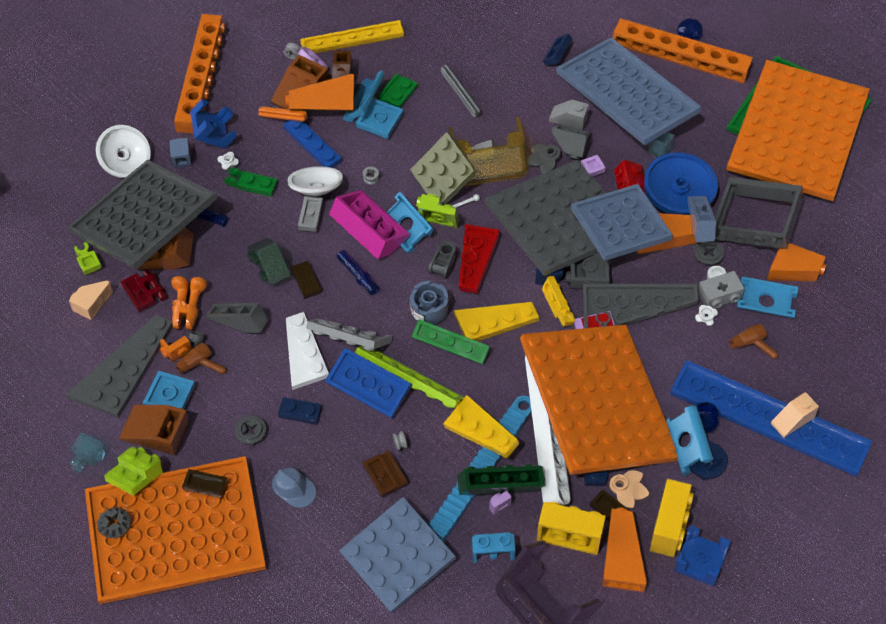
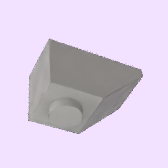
(570, 114)

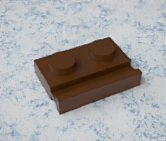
(384, 473)

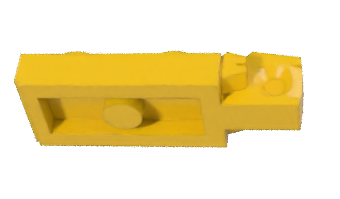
(557, 302)

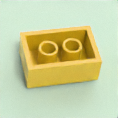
(672, 518)
(571, 527)

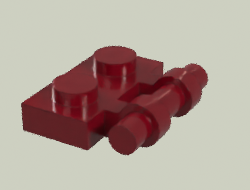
(138, 293)

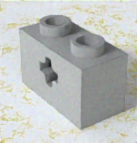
(721, 290)

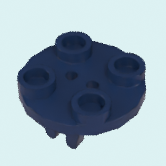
(713, 468)

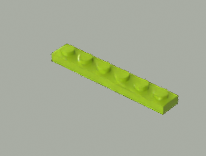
(419, 382)

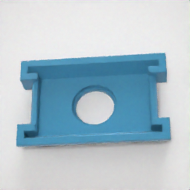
(364, 96)
(404, 209)
(781, 294)
(698, 447)

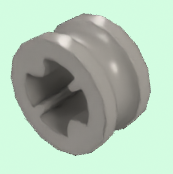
(291, 50)
(371, 180)
(399, 440)

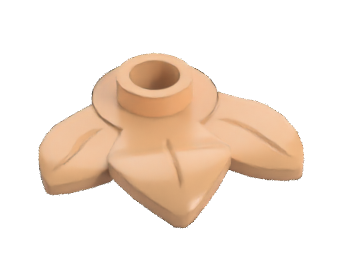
(631, 489)

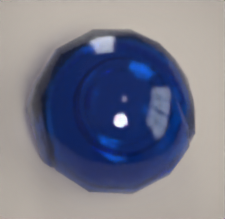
(690, 29)
(709, 416)

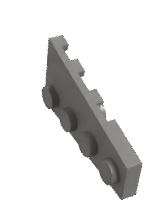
(349, 333)

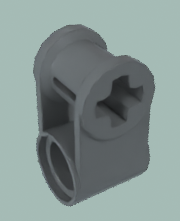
(442, 262)

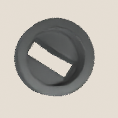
(196, 337)

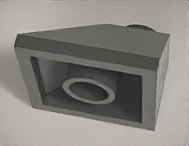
(572, 140)

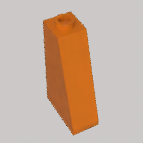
(328, 95)
(680, 228)
(623, 556)

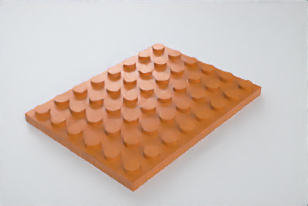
(798, 129)
(598, 399)
(175, 534)

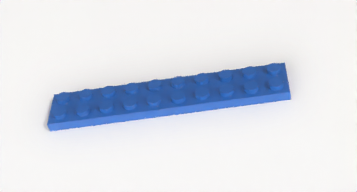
(757, 410)

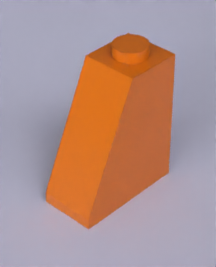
(796, 265)

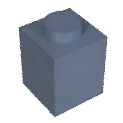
(180, 152)

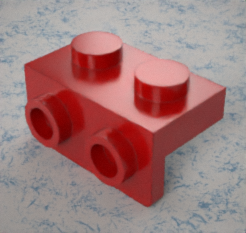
(629, 174)

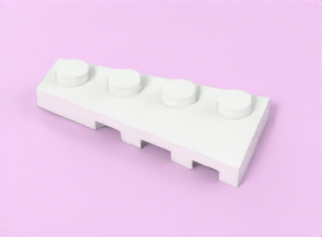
(304, 355)

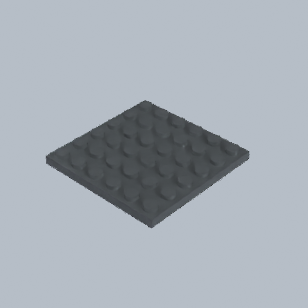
(142, 213)
(542, 219)

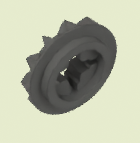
(717, 255)
(251, 422)
(114, 530)

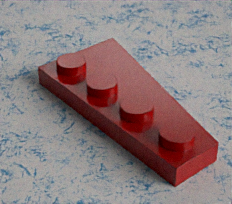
(476, 255)

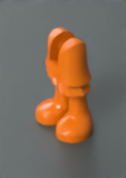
(180, 308)

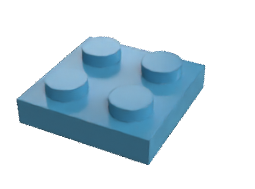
(380, 118)
(169, 390)

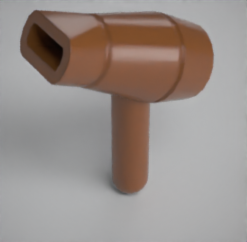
(753, 335)
(197, 356)

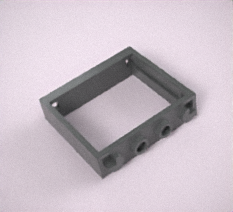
(760, 190)

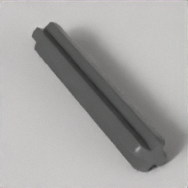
(461, 91)

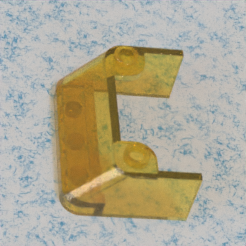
(498, 162)

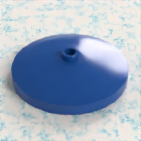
(675, 178)

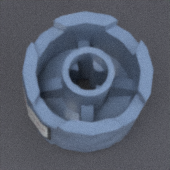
(429, 302)

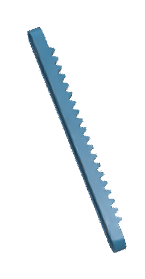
(456, 504)

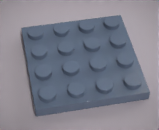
(621, 222)
(397, 554)

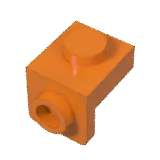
(175, 350)

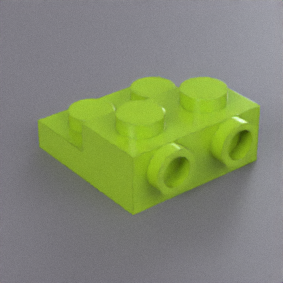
(432, 211)
(134, 470)

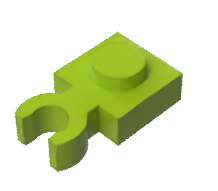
(87, 259)

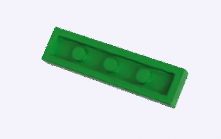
(451, 342)

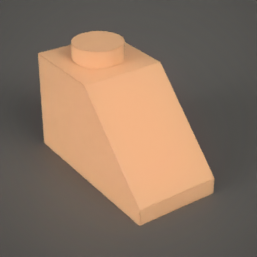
(90, 298)
(795, 415)

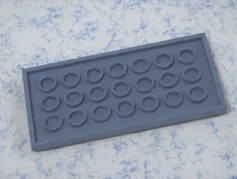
(628, 90)

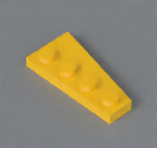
(493, 320)
(479, 427)

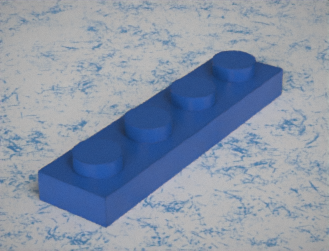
(312, 143)

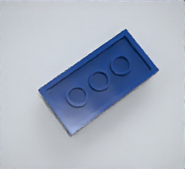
(368, 383)

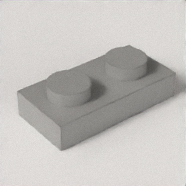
(310, 214)

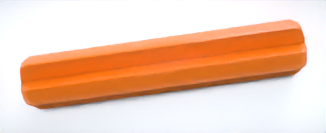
(284, 114)

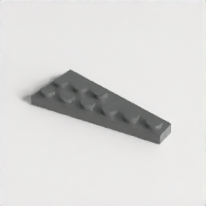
(635, 301)
(117, 377)

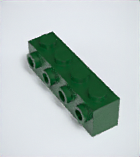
(500, 479)

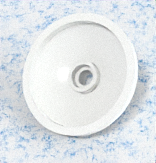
(122, 140)
(315, 180)

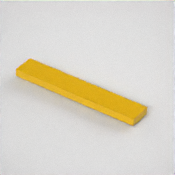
(353, 37)

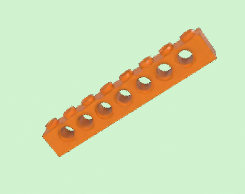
(683, 50)
(200, 69)

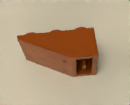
(299, 74)
(173, 254)
(156, 427)

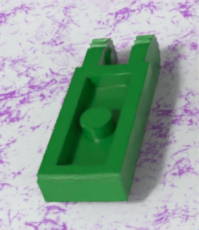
(251, 182)

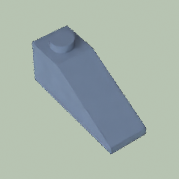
(702, 219)

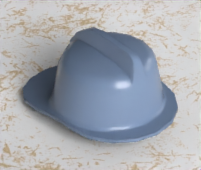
(294, 487)

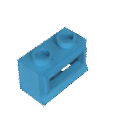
(493, 545)

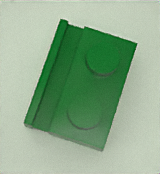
(398, 91)

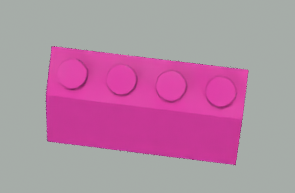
(368, 223)

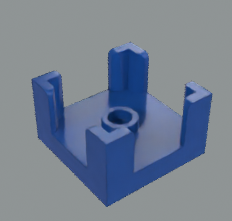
(211, 127)
(701, 557)

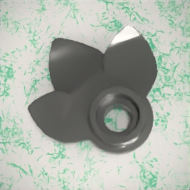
(542, 158)

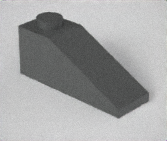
(239, 316)

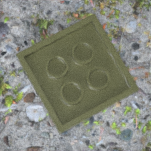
(444, 169)

